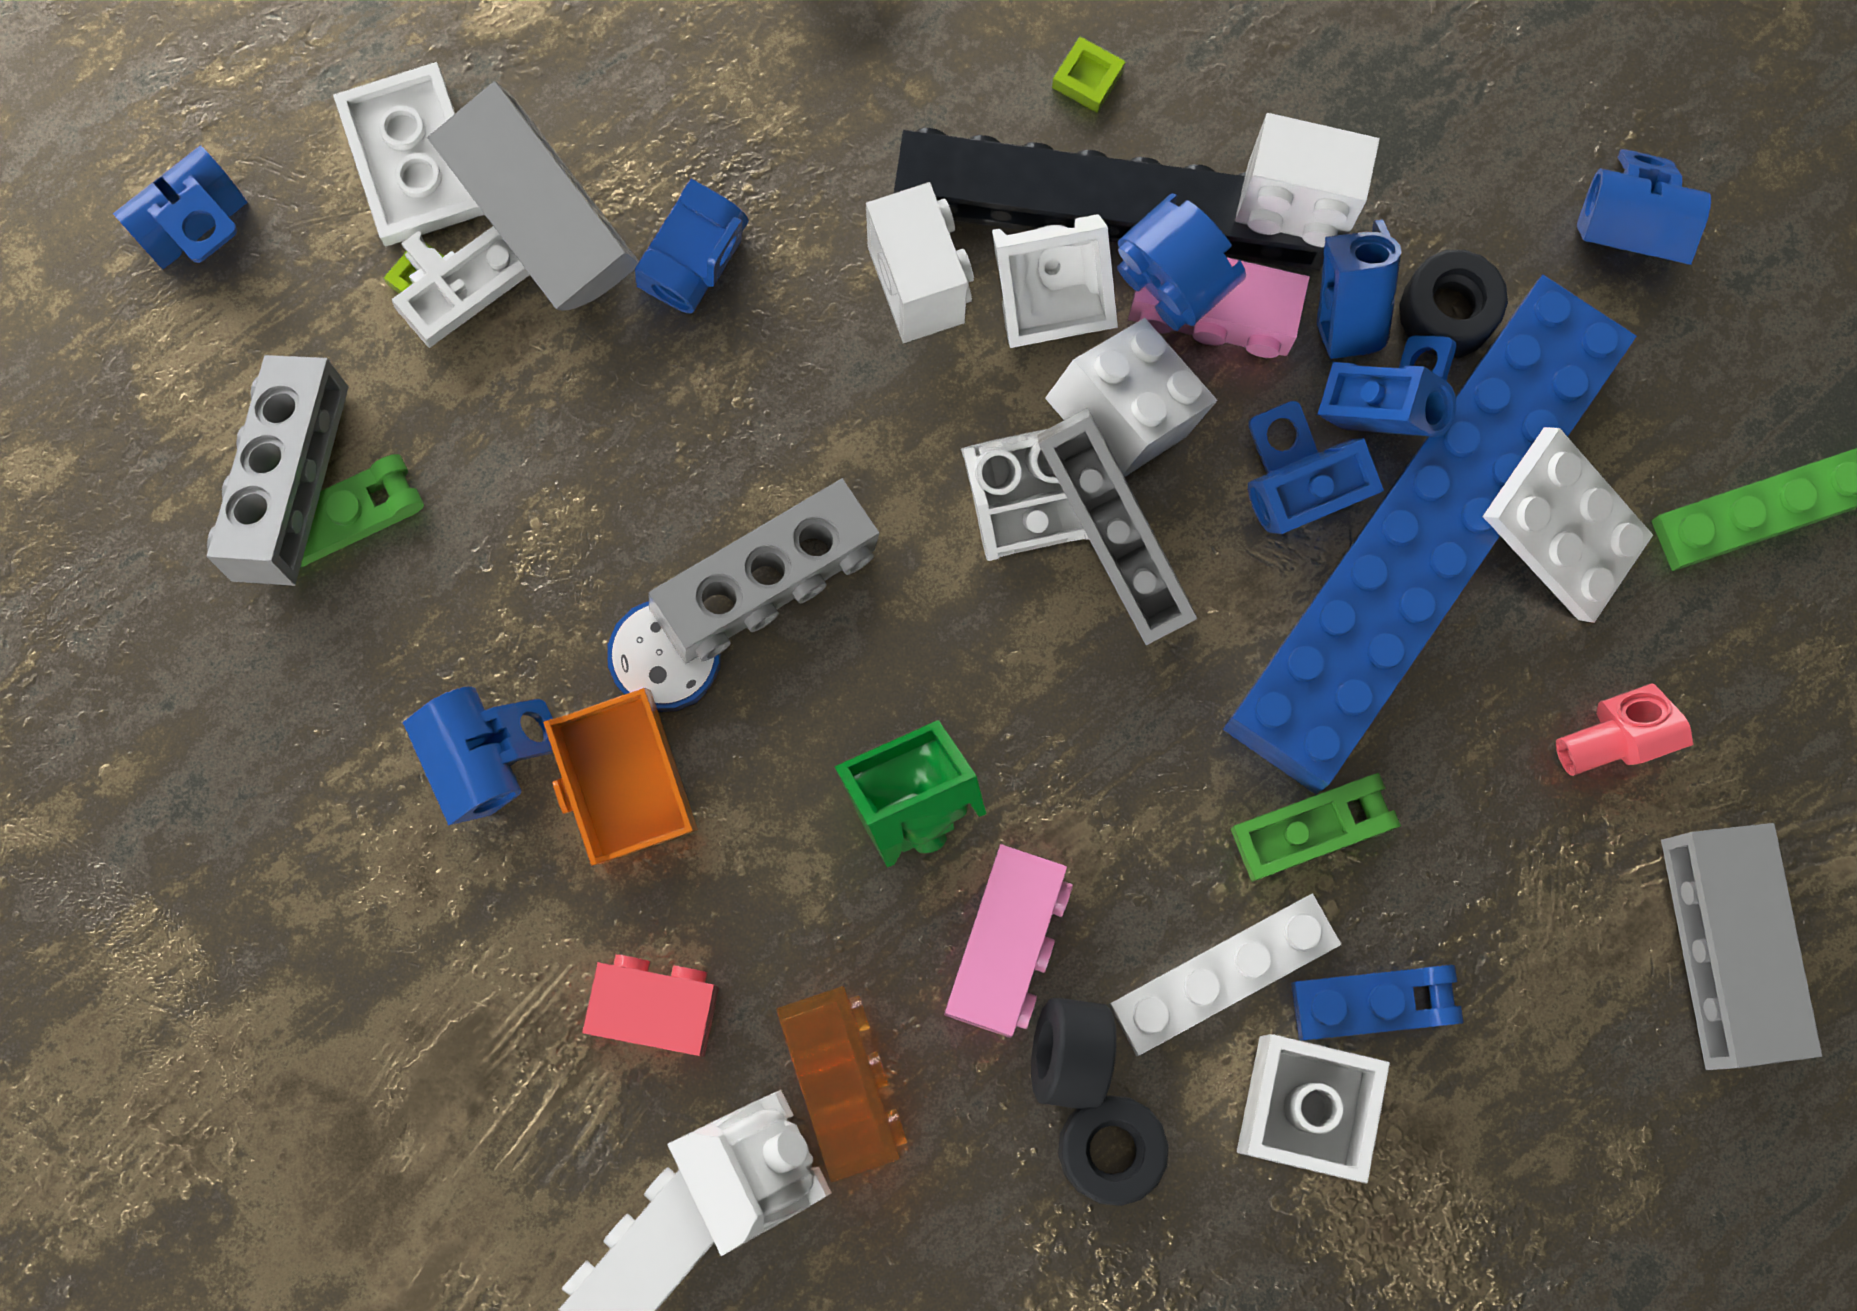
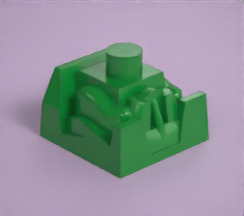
(911, 791)

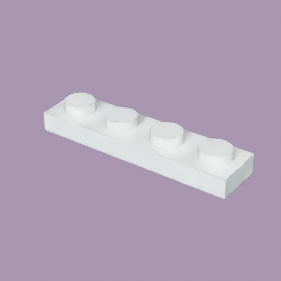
(1224, 974)

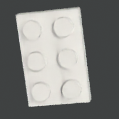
(397, 164)
(1568, 524)

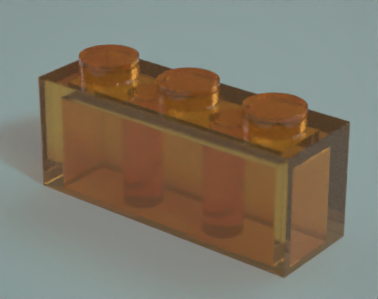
(841, 1083)

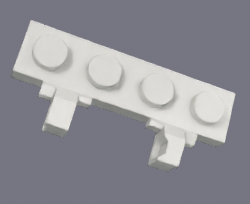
(455, 286)

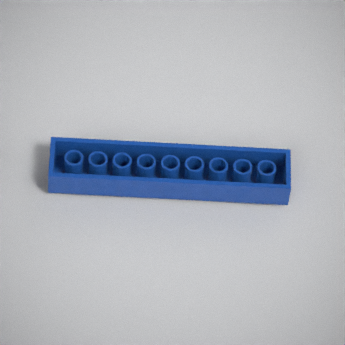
(1424, 539)

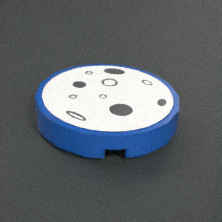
(645, 658)

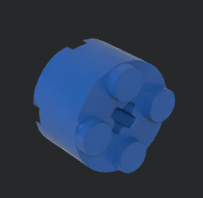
(1179, 261)

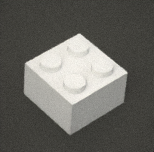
(1306, 179)
(918, 261)
(1135, 393)
(1313, 1107)

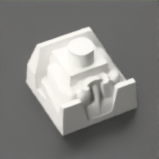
(1056, 281)
(749, 1171)

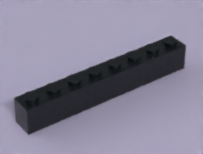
(1047, 187)

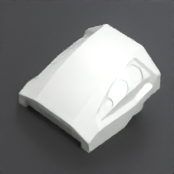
(1018, 497)

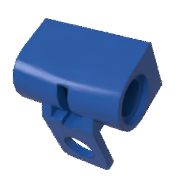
(182, 208)
(1645, 209)
(691, 248)
(1358, 291)
(1394, 399)
(1305, 482)
(472, 750)

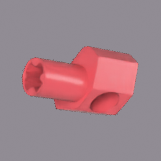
(1631, 728)

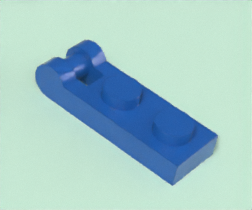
(1374, 1003)

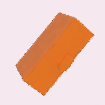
(619, 777)

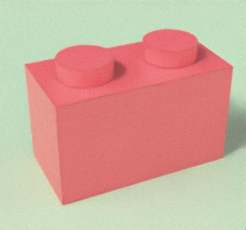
(650, 1006)

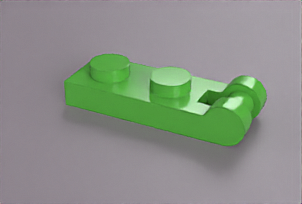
(350, 513)
(1313, 827)

